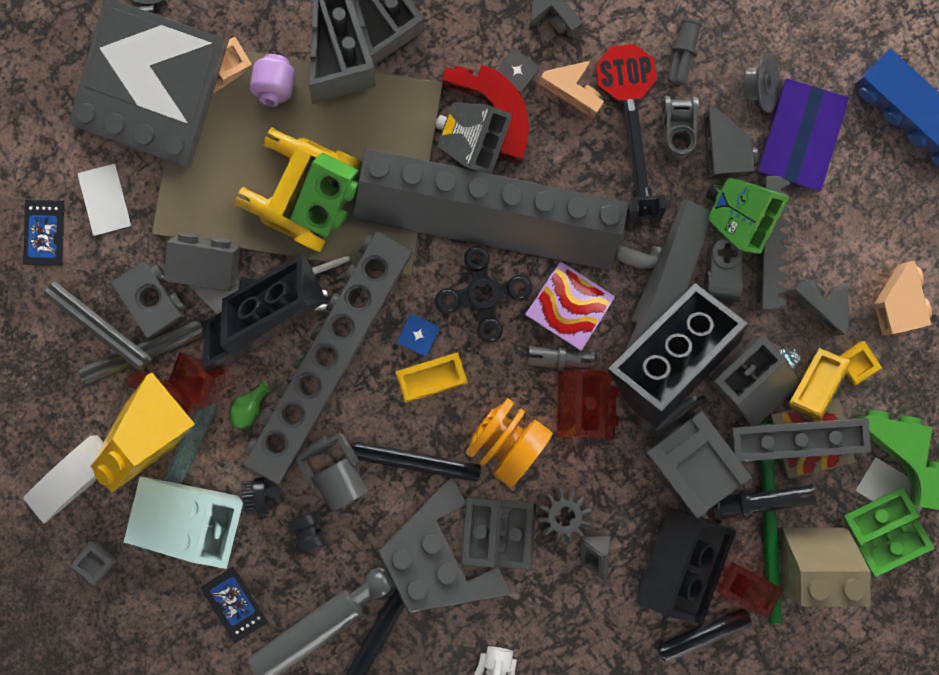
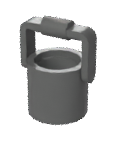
(338, 483)

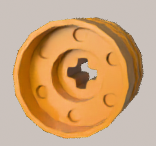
(508, 442)

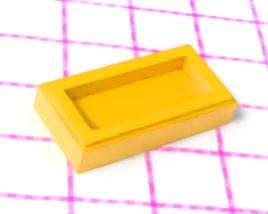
(431, 377)
(819, 384)

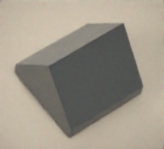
(596, 555)

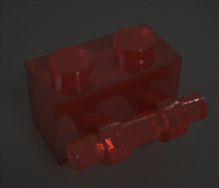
(586, 404)

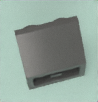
(755, 380)

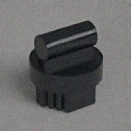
(257, 496)

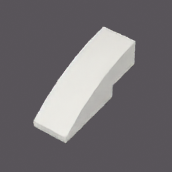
(65, 480)

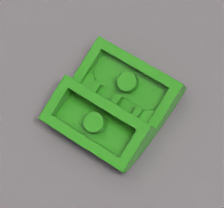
(888, 532)

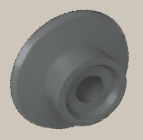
(762, 83)

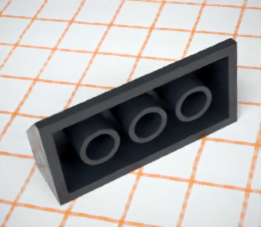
(676, 354)

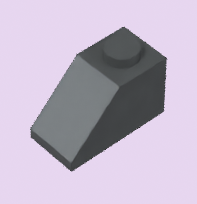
(727, 147)

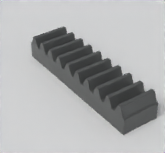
(768, 261)
(801, 439)

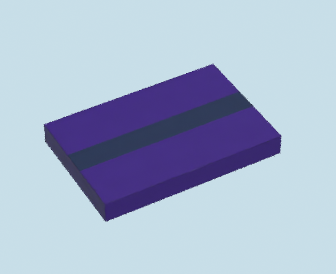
(802, 135)

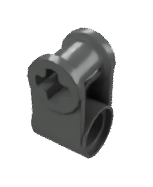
(679, 120)
(723, 276)

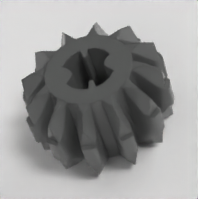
(574, 520)

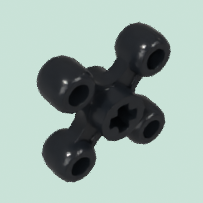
(480, 280)

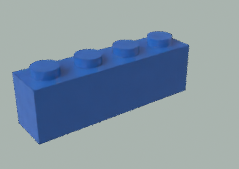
(904, 99)

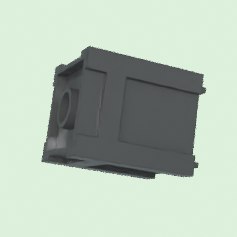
(695, 463)

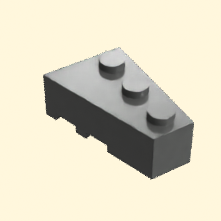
(388, 25)
(338, 52)

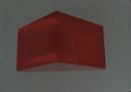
(194, 382)
(750, 590)

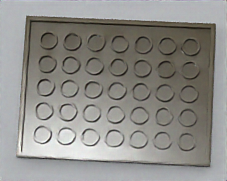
(230, 154)

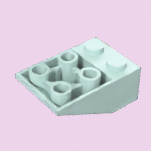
(184, 521)

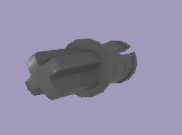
(684, 51)

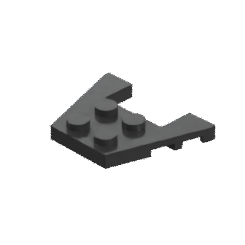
(424, 564)

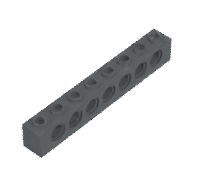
(260, 454)

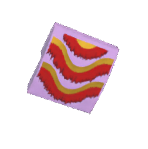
(570, 306)

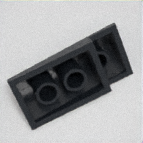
(260, 312)

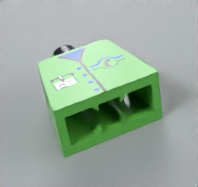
(745, 212)

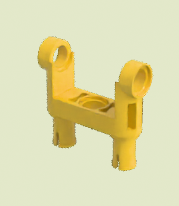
(274, 211)

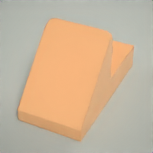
(565, 85)

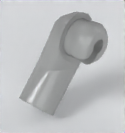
(639, 259)

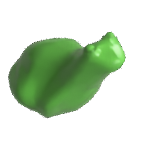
(246, 408)

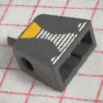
(473, 134)

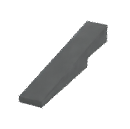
(674, 267)

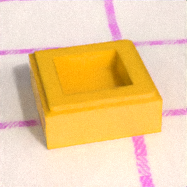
(862, 363)

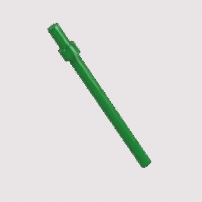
(770, 534)

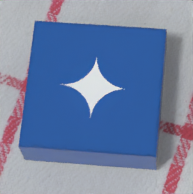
(418, 335)

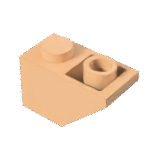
(902, 301)

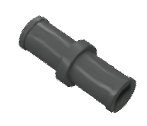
(559, 358)

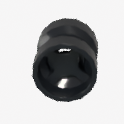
(308, 531)

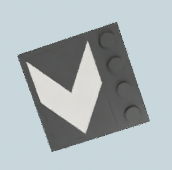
(148, 82)

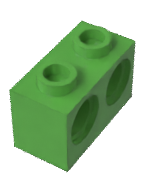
(321, 193)

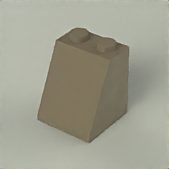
(823, 568)

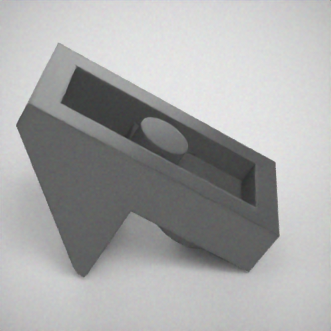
(562, 16)
(830, 311)

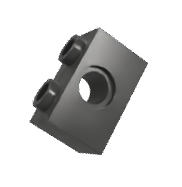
(133, 289)

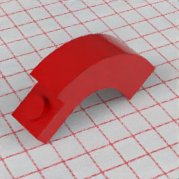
(499, 93)

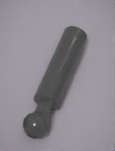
(320, 625)

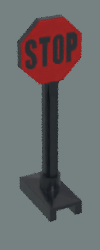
(626, 77)

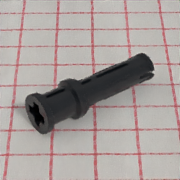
(745, 504)

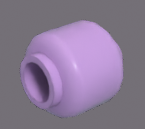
(272, 80)

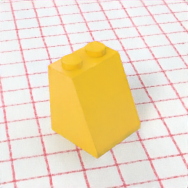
(141, 435)

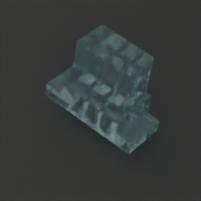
(791, 356)

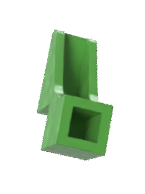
(909, 445)

